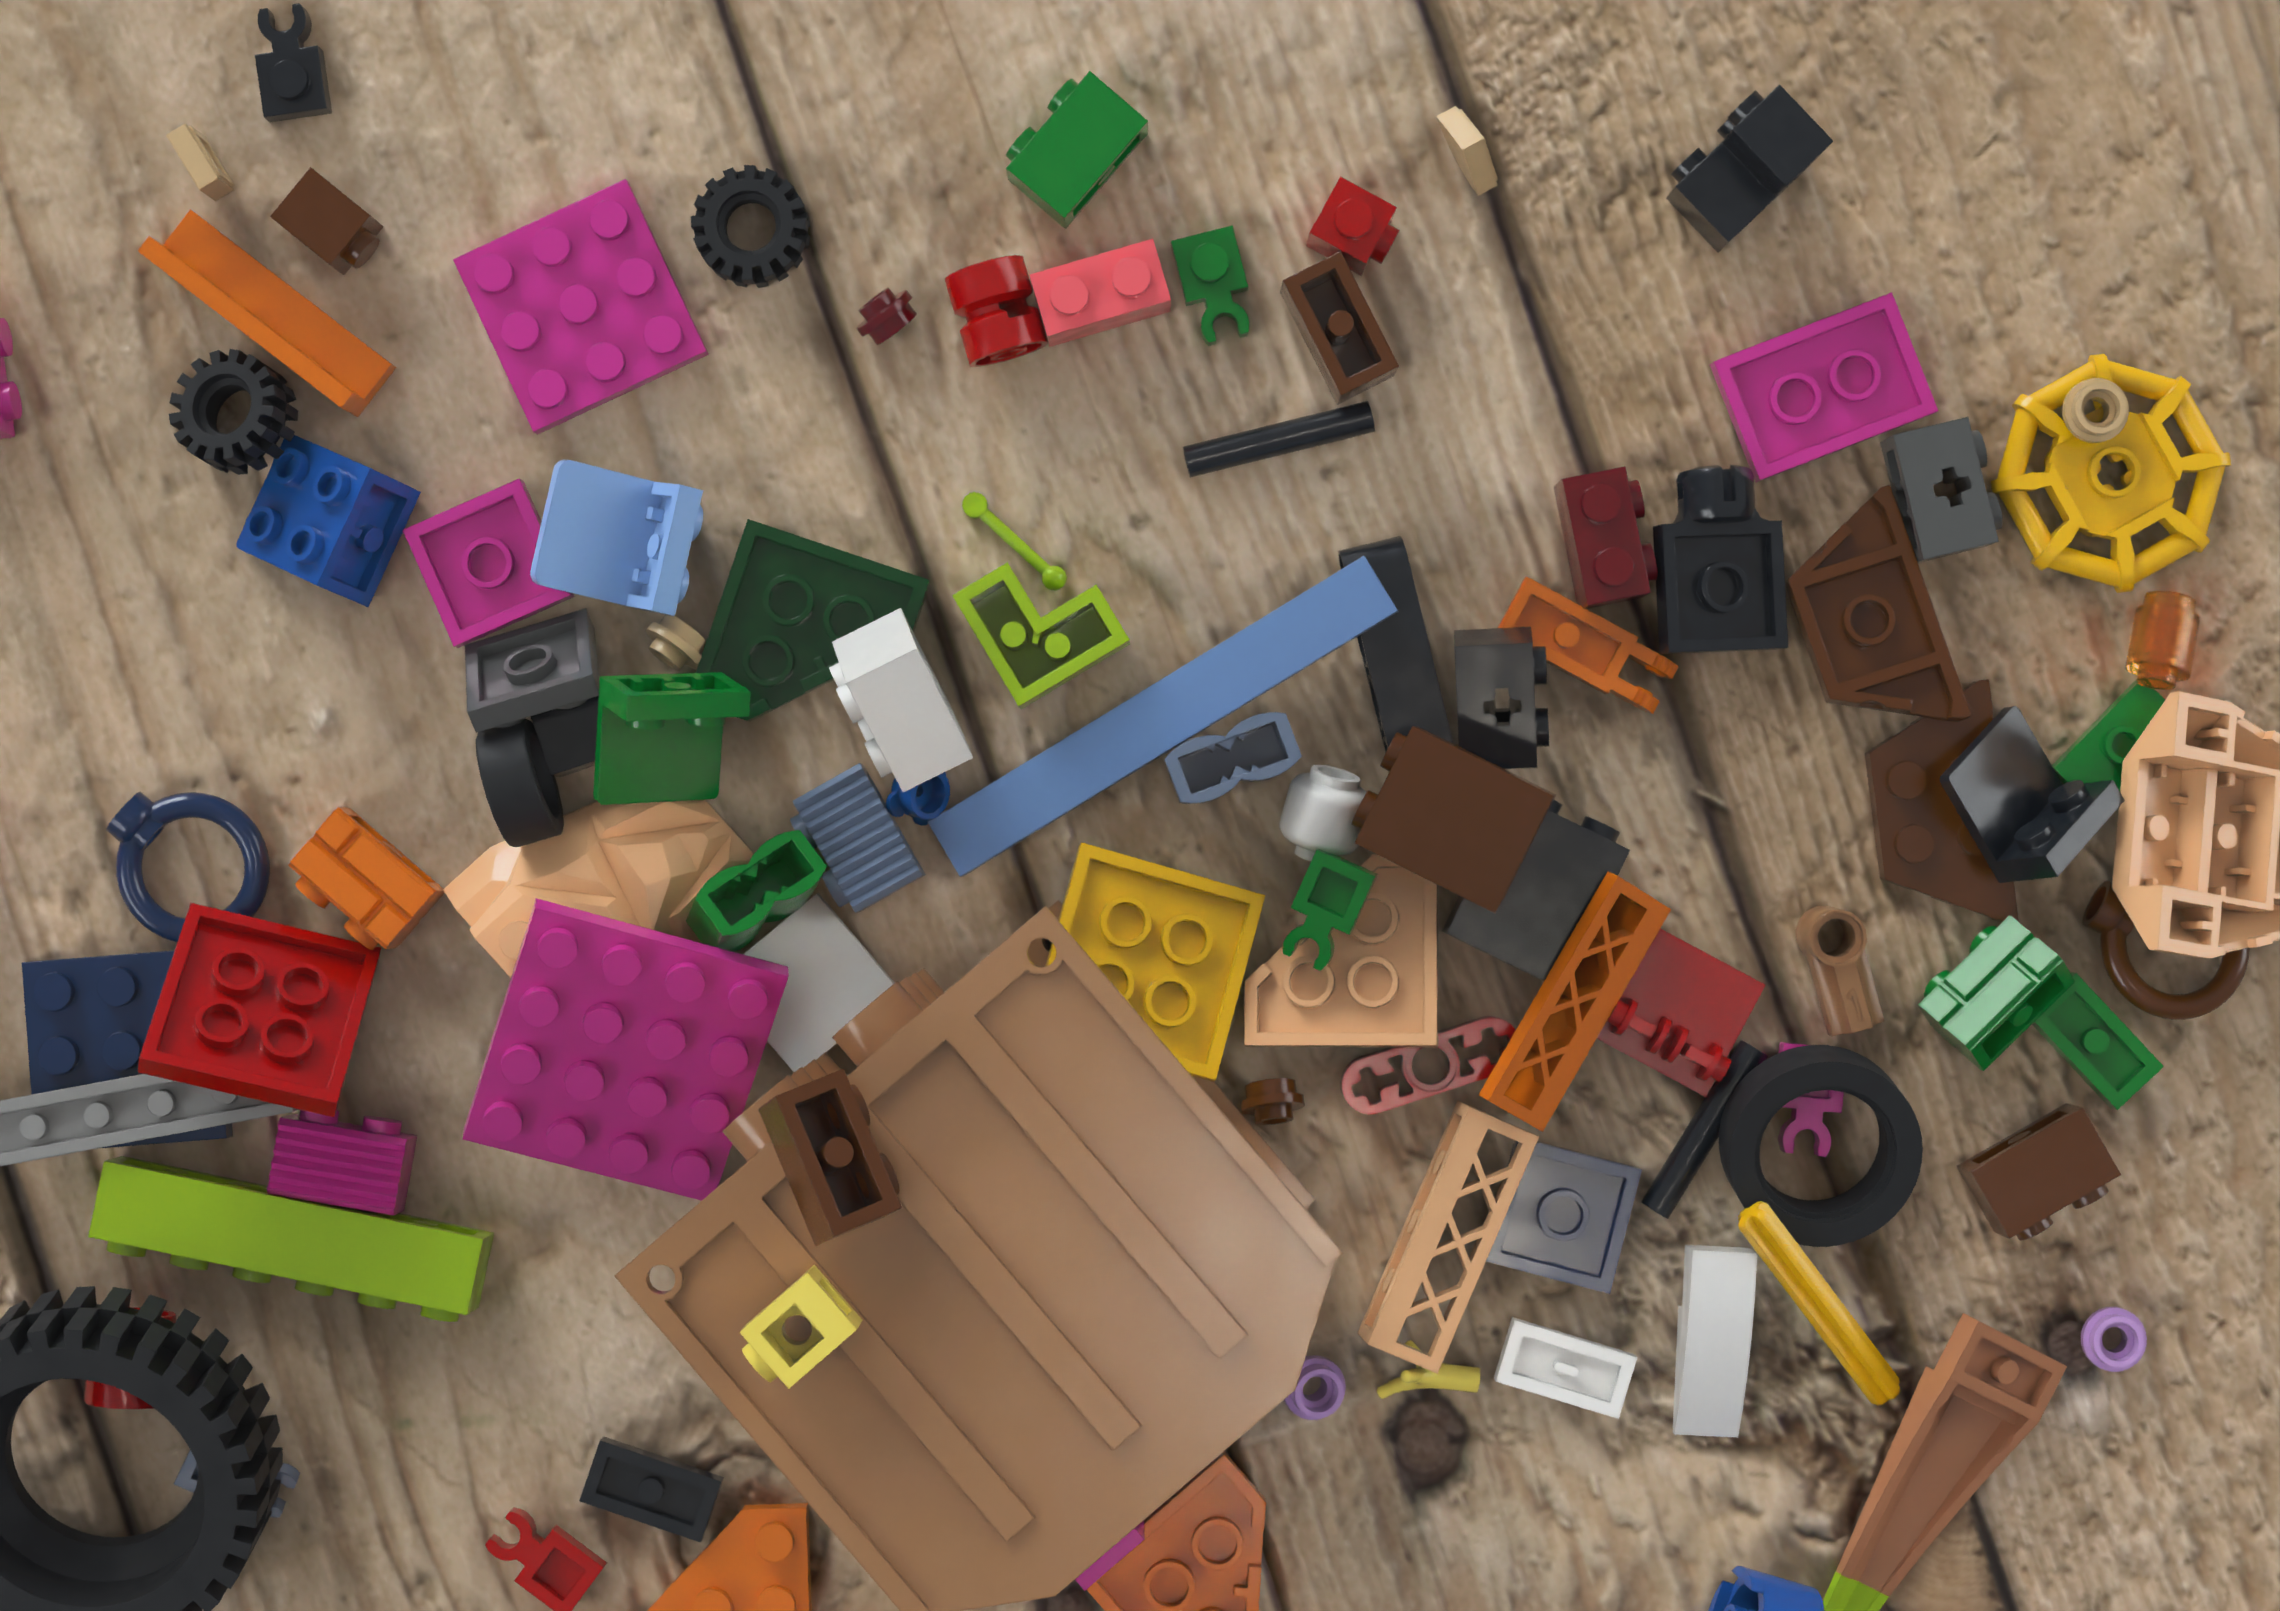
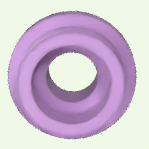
(2131, 1345)
(1326, 1398)

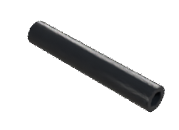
(1279, 439)
(1699, 1135)

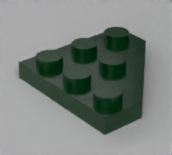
(788, 607)

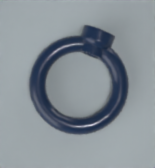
(141, 823)

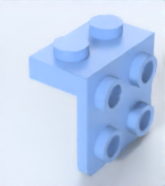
(617, 537)

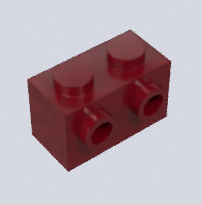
(1604, 538)

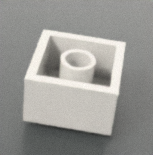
(897, 702)

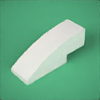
(1714, 1340)

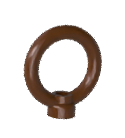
(2108, 917)

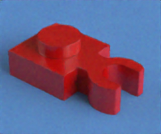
(555, 1568)

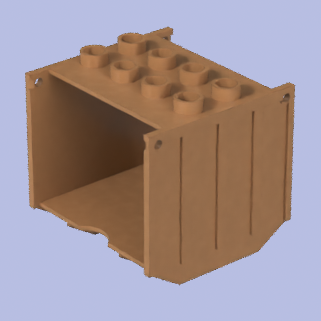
(1057, 1317)

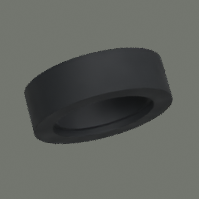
(1808, 1070)

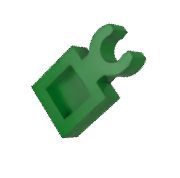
(1211, 273)
(1331, 898)

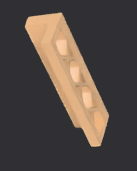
(1423, 1230)

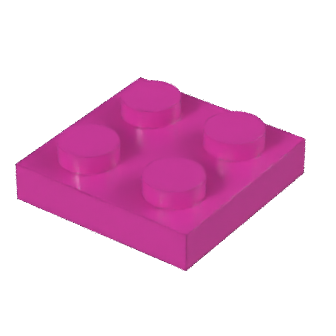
(481, 563)

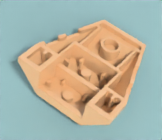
(2200, 830)

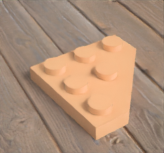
(1373, 989)

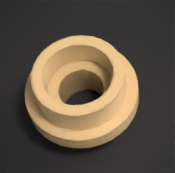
(2113, 403)
(675, 643)

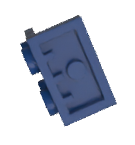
(328, 519)

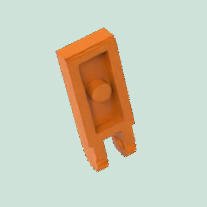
(1584, 643)

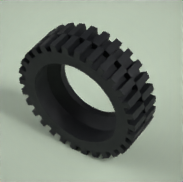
(186, 1380)

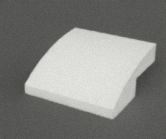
(827, 980)

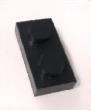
(651, 1489)

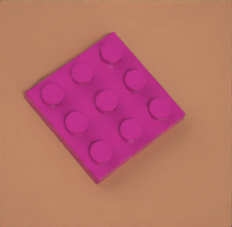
(580, 306)

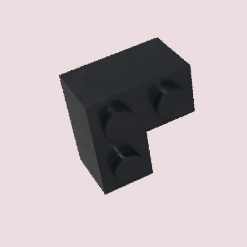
(1760, 156)

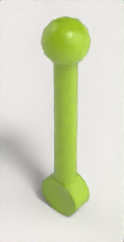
(976, 507)

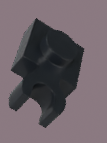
(291, 76)

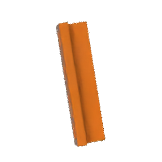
(270, 312)
(1575, 1001)

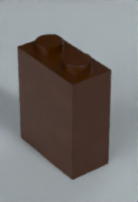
(1452, 817)

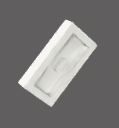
(1565, 1368)

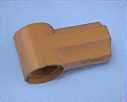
(1840, 976)

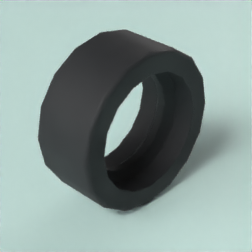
(519, 784)

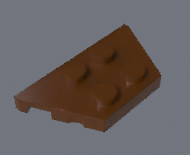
(1874, 620)
(1915, 823)

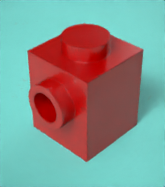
(1355, 225)

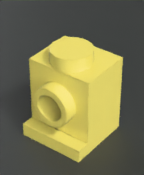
(831, 1320)

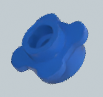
(920, 802)

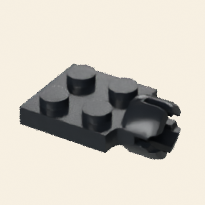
(1719, 568)

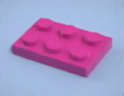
(1823, 387)

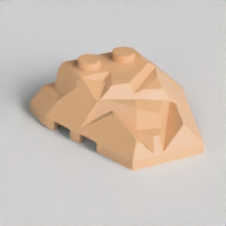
(609, 861)

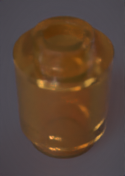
(2163, 640)

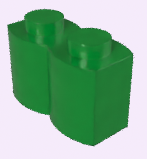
(765, 890)

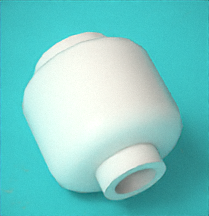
(1321, 811)

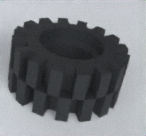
(745, 188)
(209, 391)

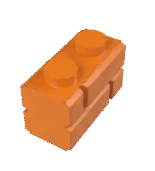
(365, 880)

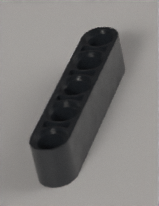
(1398, 649)

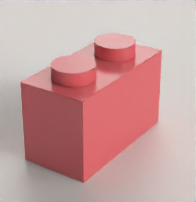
(1101, 292)

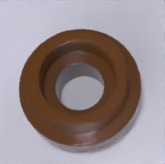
(1272, 1101)

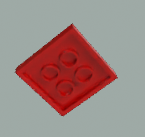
(260, 1010)

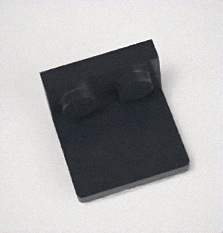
(2019, 807)

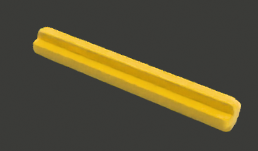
(1819, 1303)

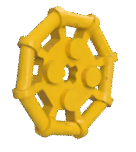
(2098, 508)

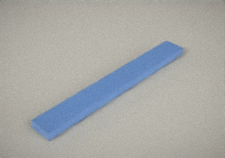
(1163, 716)

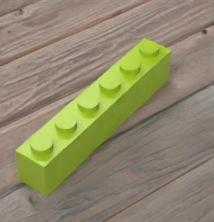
(265, 1235)

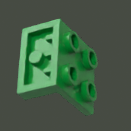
(663, 735)

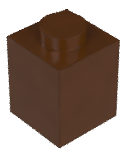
(328, 223)

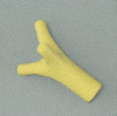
(1449, 1378)

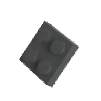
(531, 671)

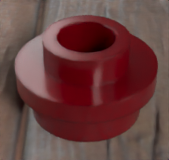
(886, 315)

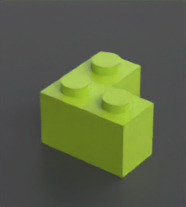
(1037, 651)

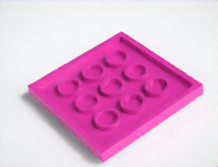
(624, 1051)

